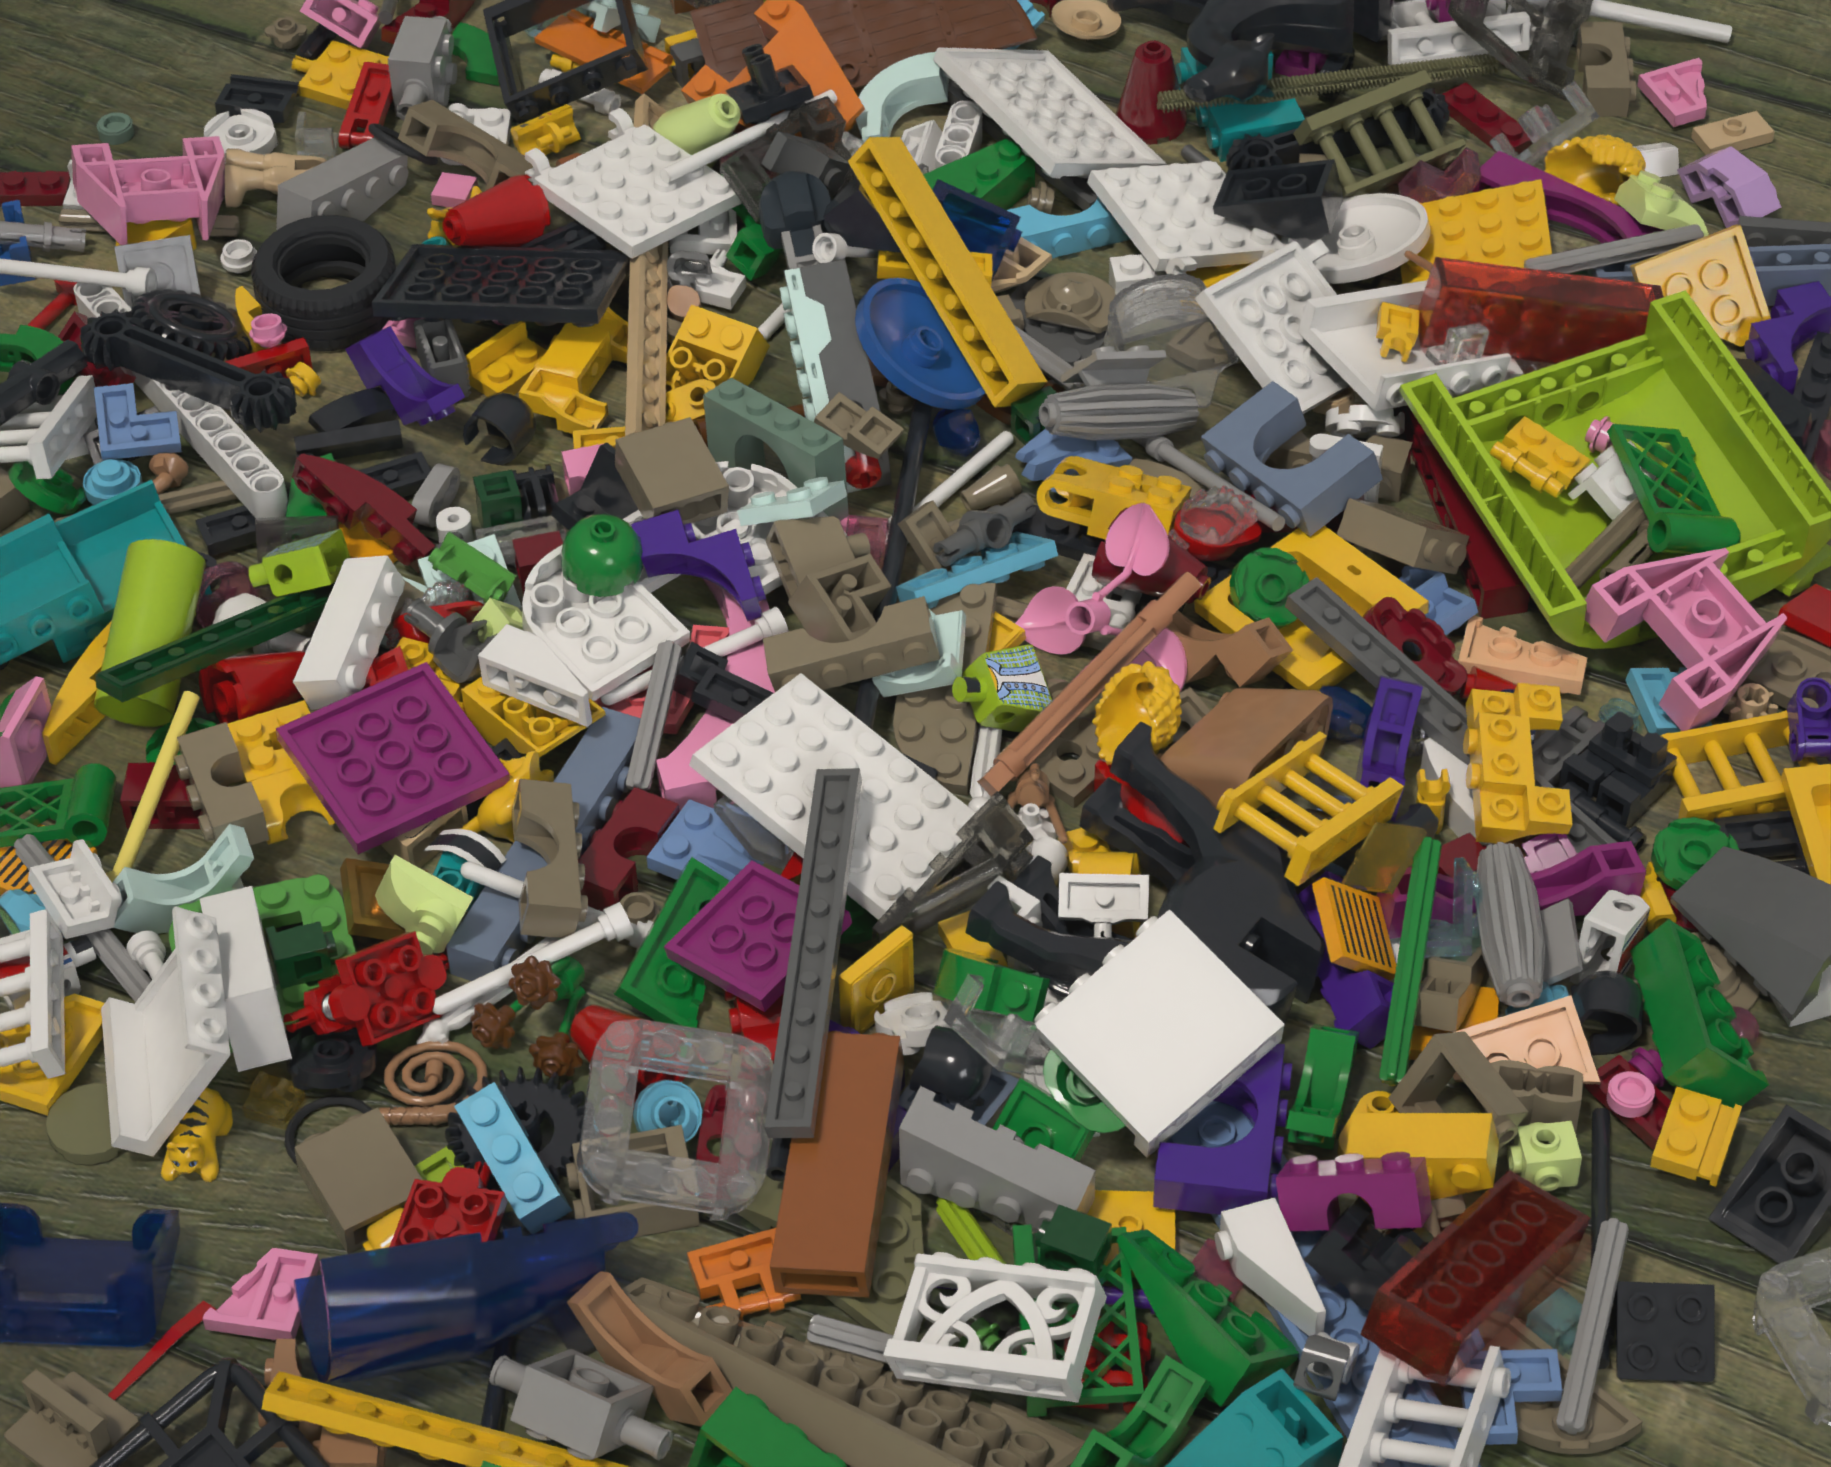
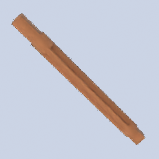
(1087, 685)

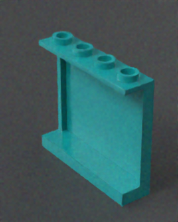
(99, 545)
(40, 589)

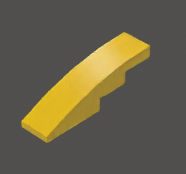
(73, 708)

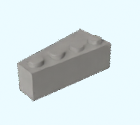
(345, 185)

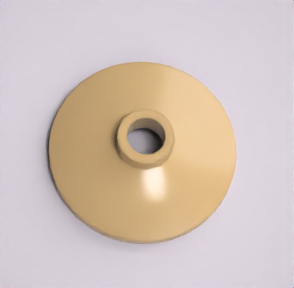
(1086, 19)

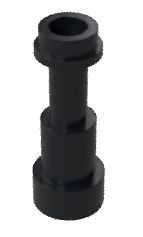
(1600, 816)

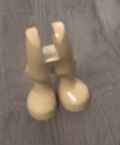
(257, 171)

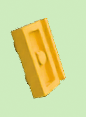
(1695, 1136)

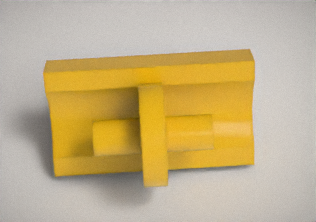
(547, 132)

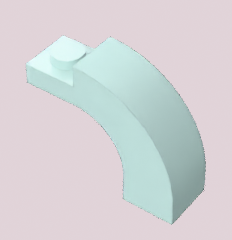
(898, 90)
(151, 897)

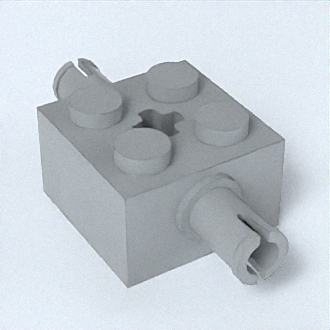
(422, 63)
(581, 1405)

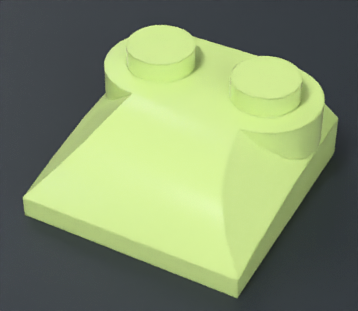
(1656, 203)
(422, 904)

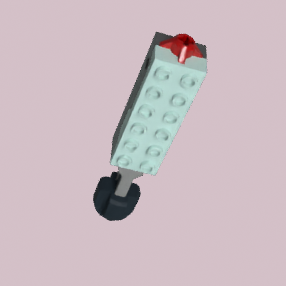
(820, 313)

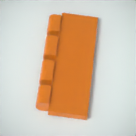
(580, 42)

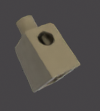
(810, 546)

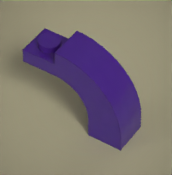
(1388, 733)

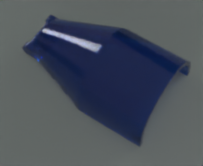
(446, 1295)

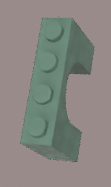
(743, 418)

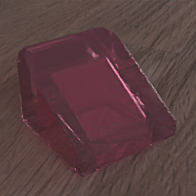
(1215, 1270)

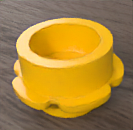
(303, 379)

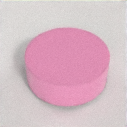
(1630, 1094)

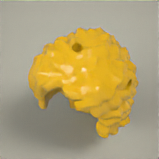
(1595, 164)
(1133, 697)

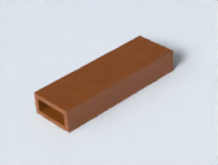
(840, 1176)

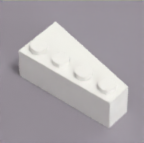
(248, 980)

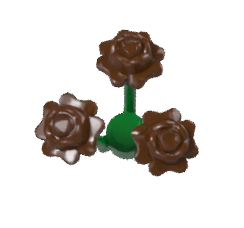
(537, 984)

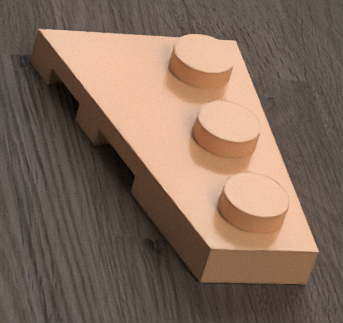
(1520, 660)
(1539, 1037)

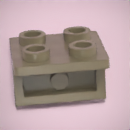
(68, 1422)

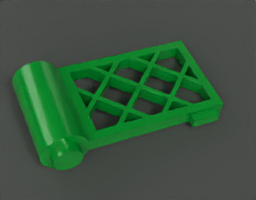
(1677, 528)
(79, 811)

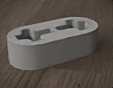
(436, 494)

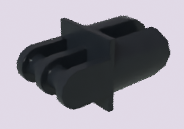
(536, 490)

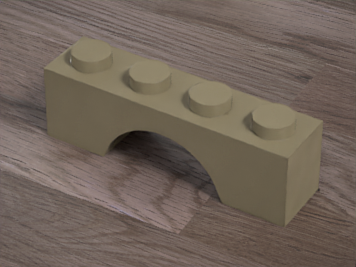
(443, 134)
(1394, 466)
(897, 641)
(550, 896)

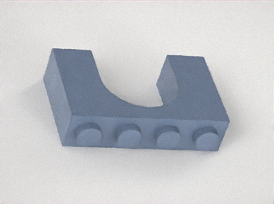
(1302, 495)

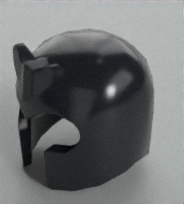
(504, 417)
(1613, 1001)
(952, 1069)

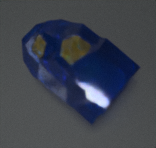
(1348, 714)

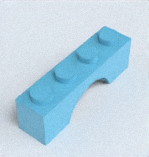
(1071, 232)

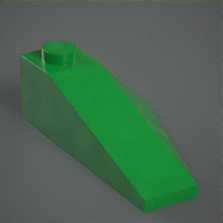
(1201, 1322)

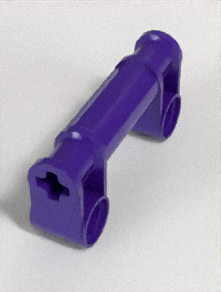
(1807, 725)

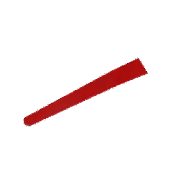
(185, 1324)

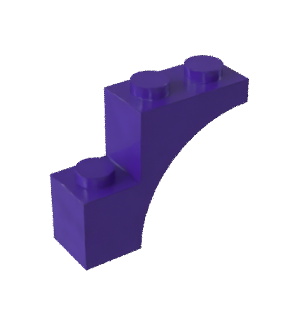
(1793, 322)
(412, 391)
(720, 558)

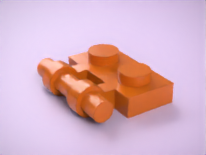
(738, 1265)

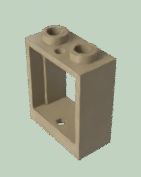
(1436, 1066)
(650, 1217)

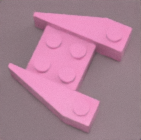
(150, 187)
(1699, 621)

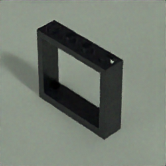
(569, 85)

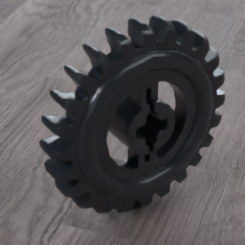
(193, 322)
(532, 1104)

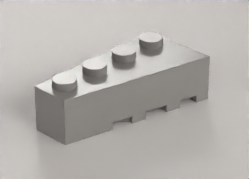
(985, 1167)

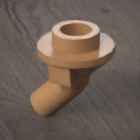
(169, 471)

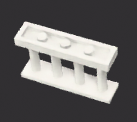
(1421, 37)
(55, 431)
(46, 1002)
(1384, 1405)

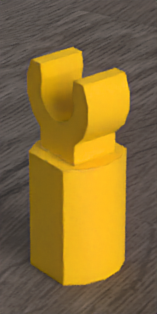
(1433, 793)
(1656, 898)

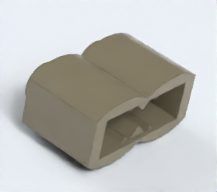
(1546, 1092)

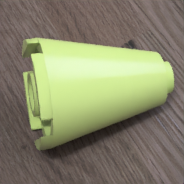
(700, 123)

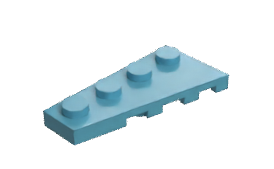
(994, 566)

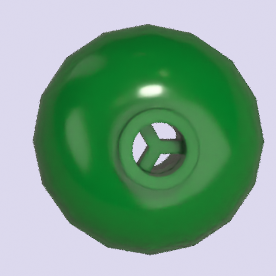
(602, 555)

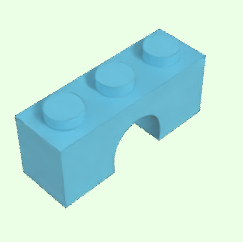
(512, 1158)

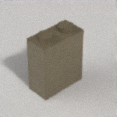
(672, 471)
(1403, 536)
(356, 1174)

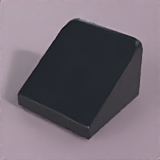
(693, 668)

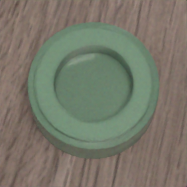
(115, 128)

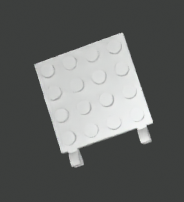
(621, 190)
(1173, 218)
(1261, 317)

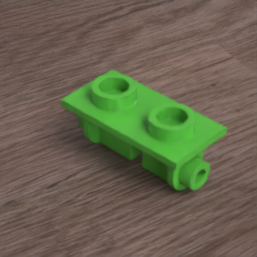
(472, 568)

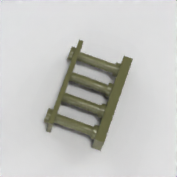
(1380, 105)

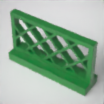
(1026, 1252)

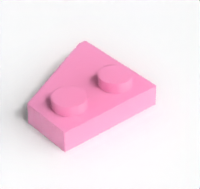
(1676, 91)
(266, 1298)

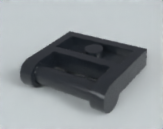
(1766, 836)

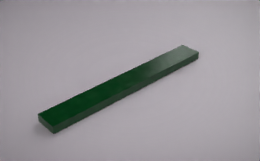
(212, 644)

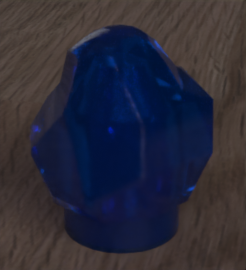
(957, 431)

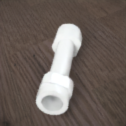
(603, 100)

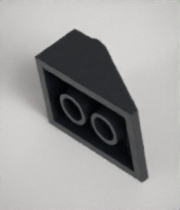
(1284, 199)
(1782, 1191)

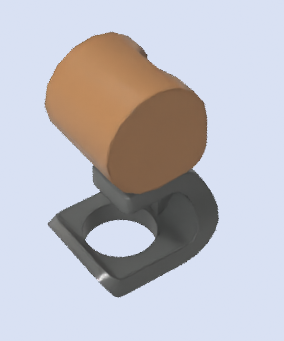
(683, 291)

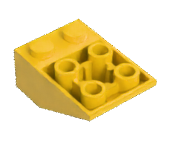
(713, 350)
(523, 724)

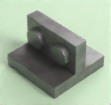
(170, 259)

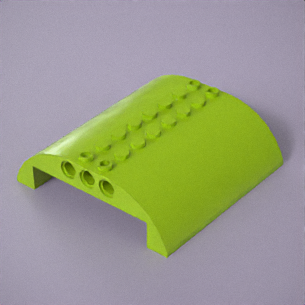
(1663, 379)

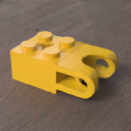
(1106, 491)
(272, 772)

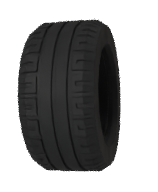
(319, 249)

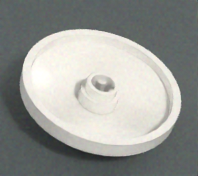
(1371, 237)

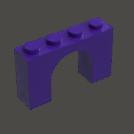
(1237, 1173)

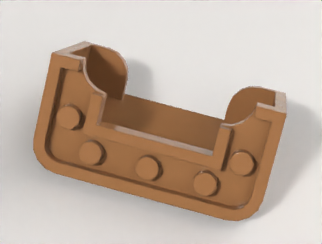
(1246, 735)

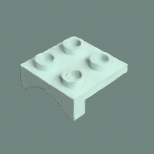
(607, 18)
(950, 638)

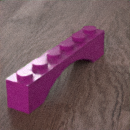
(1564, 201)
(1580, 879)

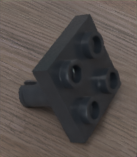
(769, 88)

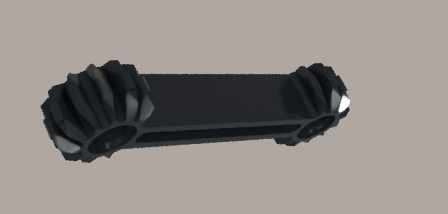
(1285, 149)
(252, 398)

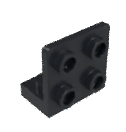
(600, 494)
(1665, 1331)

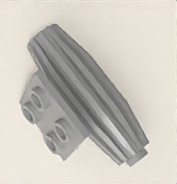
(1118, 399)
(1516, 938)

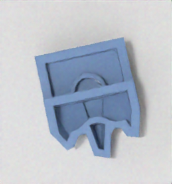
(1048, 450)
(1446, 605)
(700, 835)

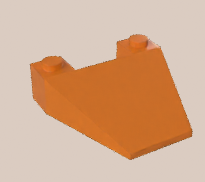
(791, 42)

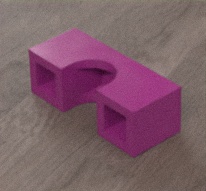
(1392, 1186)

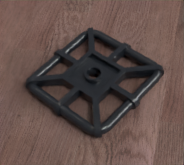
(211, 1445)

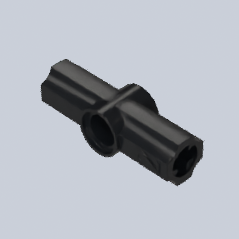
(39, 380)

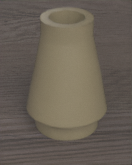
(992, 489)

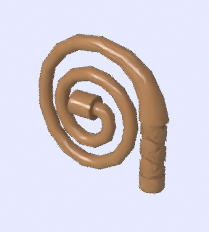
(434, 1062)

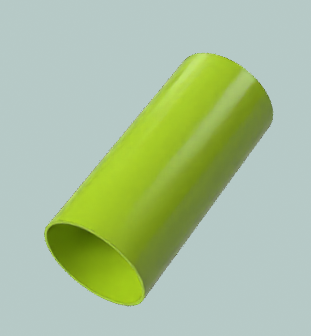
(151, 609)

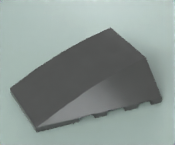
(1765, 920)

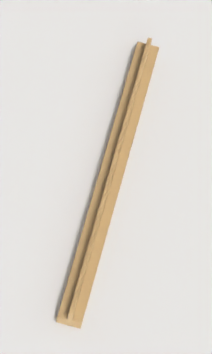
(647, 320)

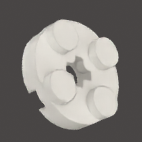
(250, 131)
(1364, 422)
(912, 1019)

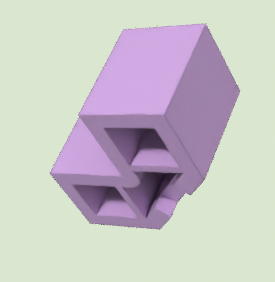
(1734, 184)

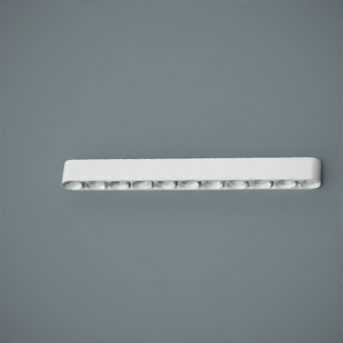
(204, 426)

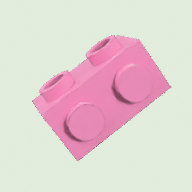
(348, 18)

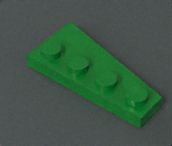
(652, 979)

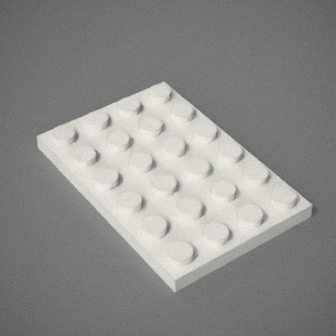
(1045, 110)
(770, 771)

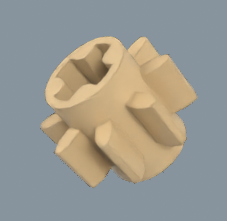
(1749, 702)

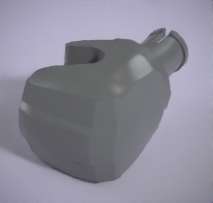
(451, 641)

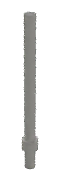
(1163, 450)

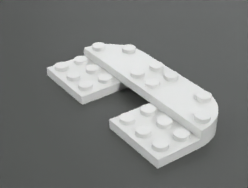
(618, 635)

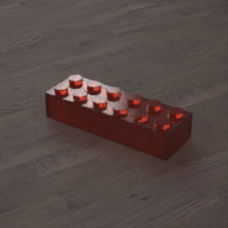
(1532, 310)
(1474, 1277)

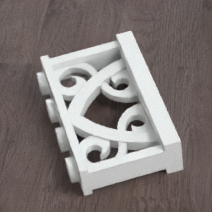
(979, 1287)

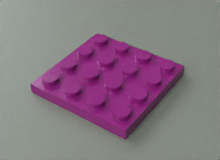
(392, 757)

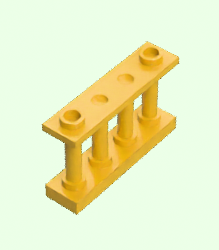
(1725, 740)
(1327, 837)

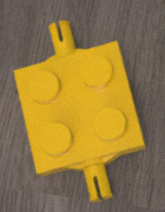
(334, 73)

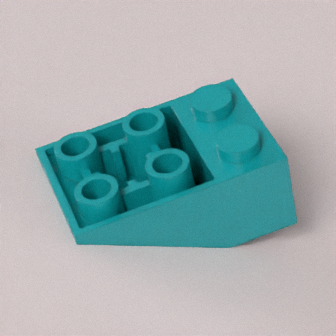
(1266, 1428)

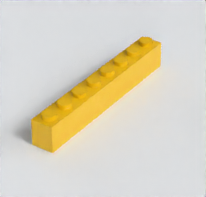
(946, 270)

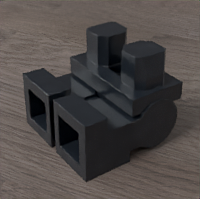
(1622, 769)
(1362, 1255)

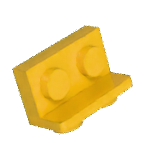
(503, 361)

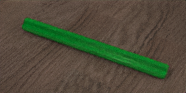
(1410, 962)

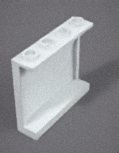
(1345, 335)
(1159, 1029)
(168, 1041)

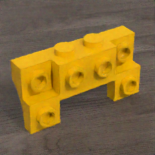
(572, 369)
(1502, 764)

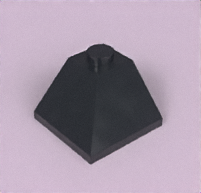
(857, 220)

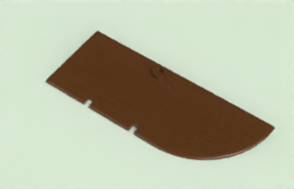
(867, 33)

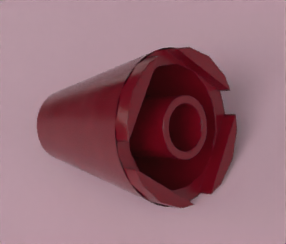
(1150, 73)
(1156, 584)

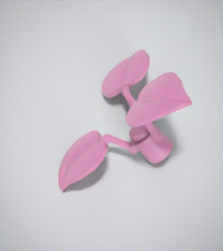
(1060, 622)

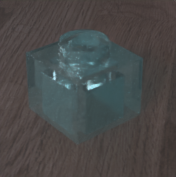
(1556, 1320)

